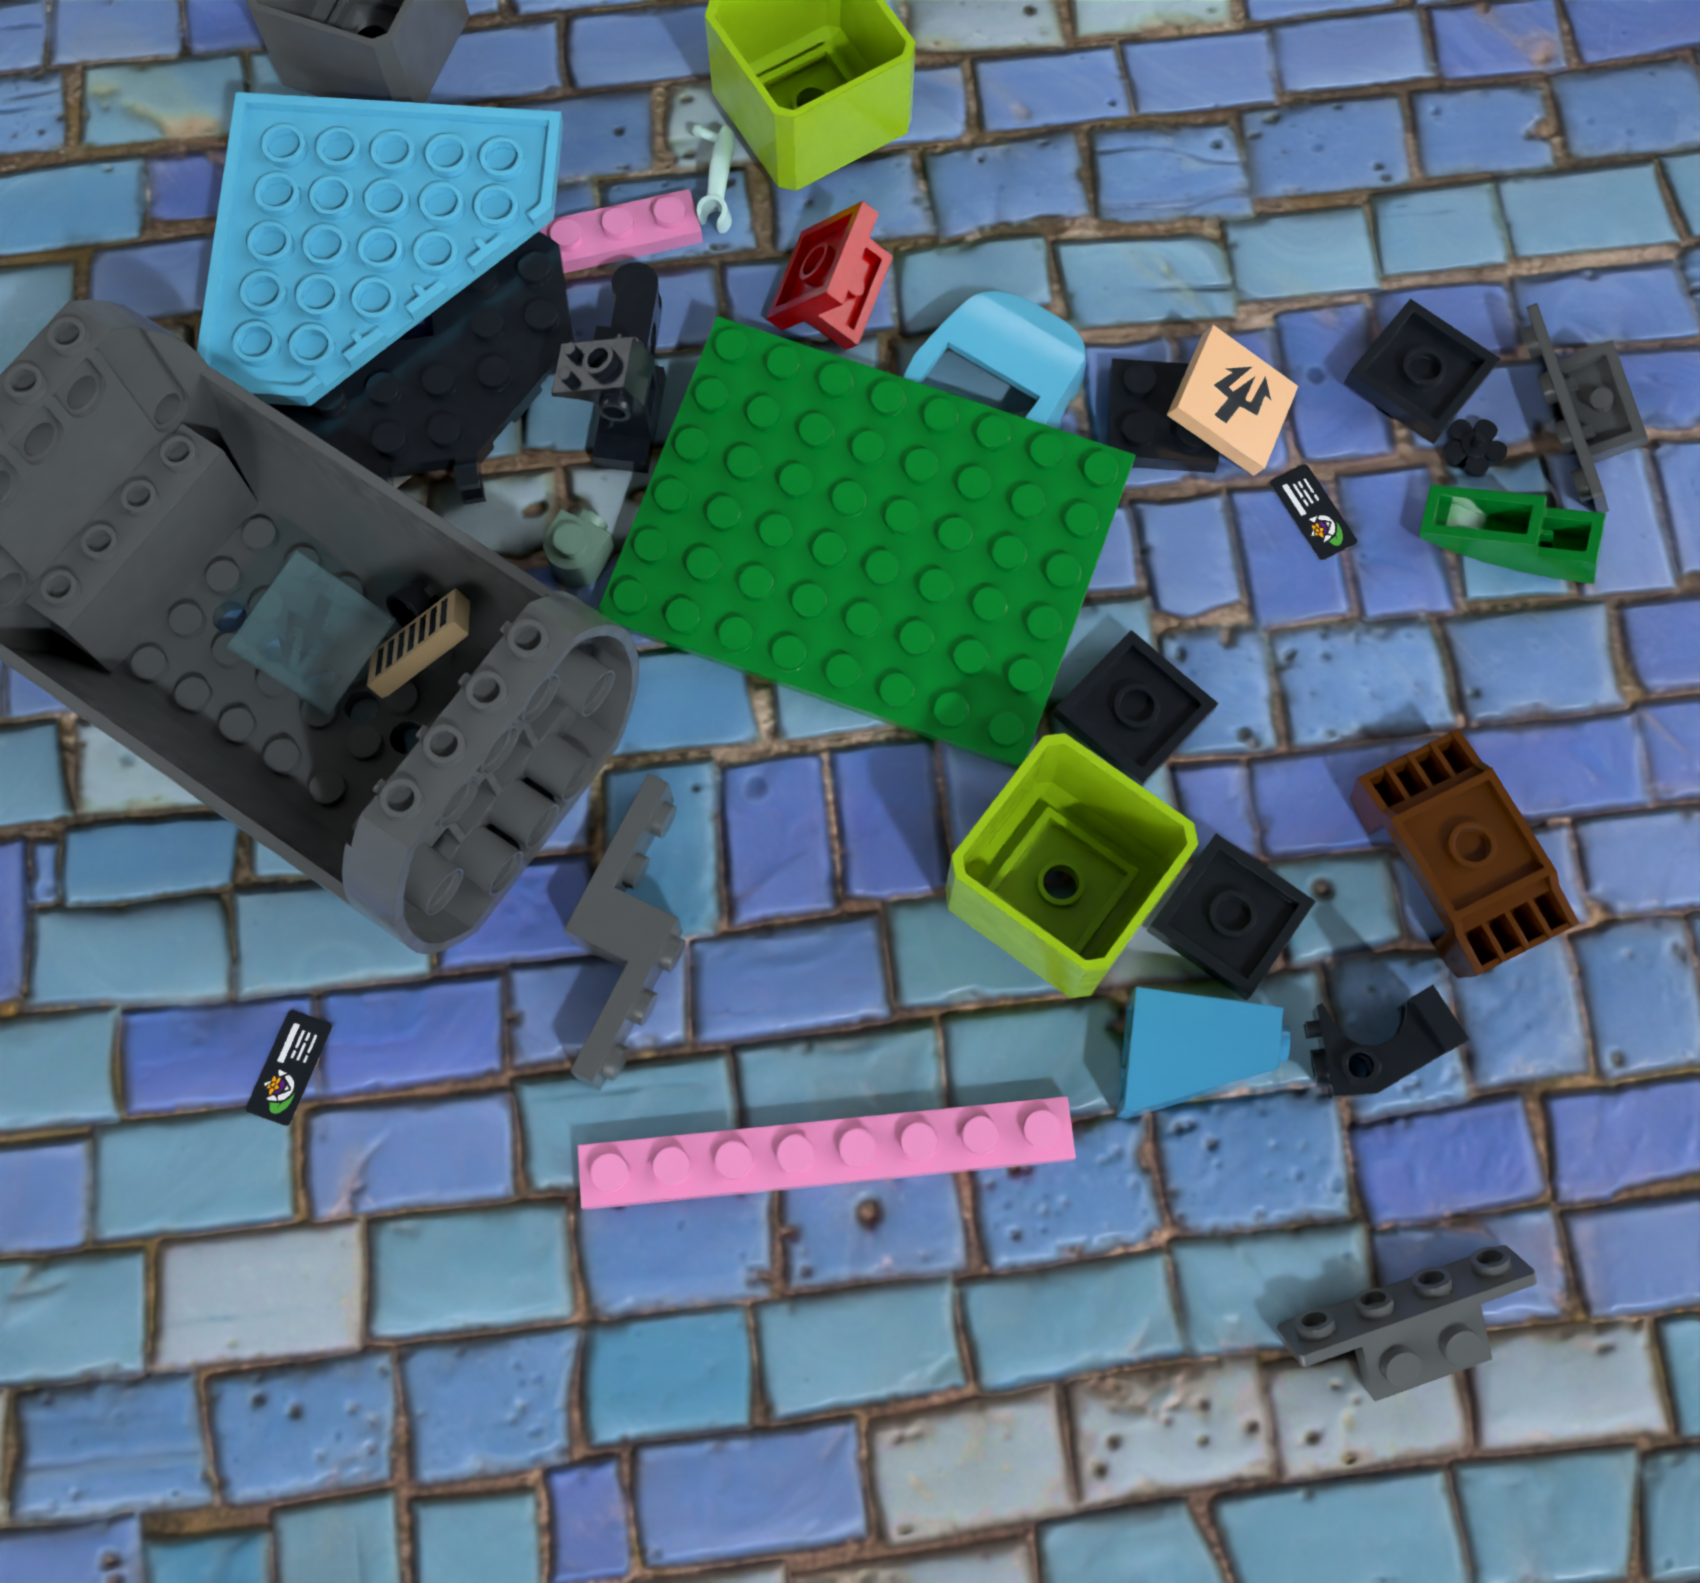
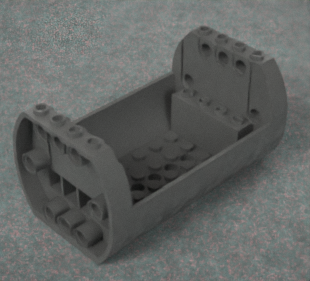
(168, 495)

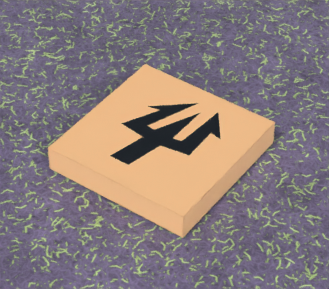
(1233, 400)

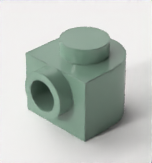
(578, 547)

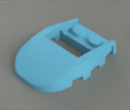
(1015, 344)

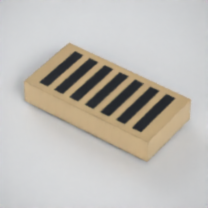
(419, 644)

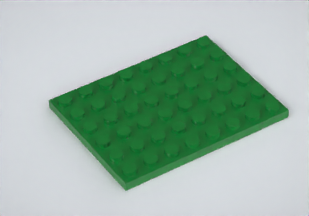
(868, 541)

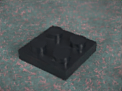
(1421, 371)
(1139, 420)
(1135, 709)
(1231, 916)

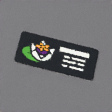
(1313, 512)
(289, 1068)

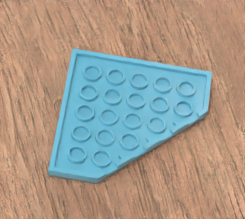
(358, 226)

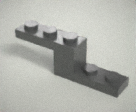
(626, 933)

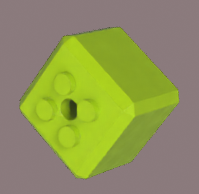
(837, 54)
(1077, 818)

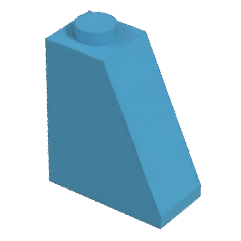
(1194, 1047)

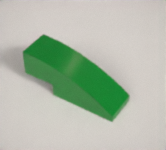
(1515, 532)

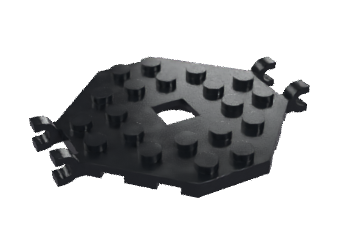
(454, 392)

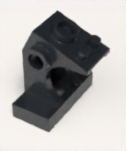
(628, 392)
(1423, 1034)

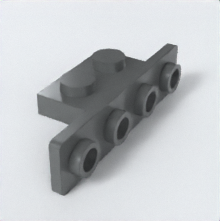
(1595, 405)
(1413, 1326)

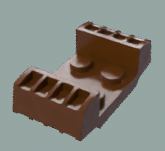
(1466, 853)

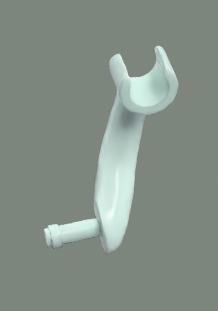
(718, 175)

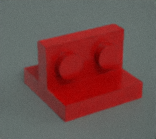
(833, 277)

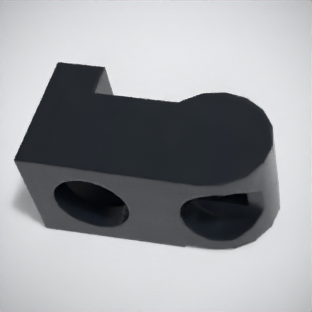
(636, 305)

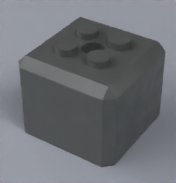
(360, 45)

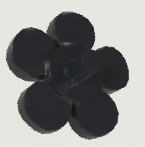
(1474, 446)

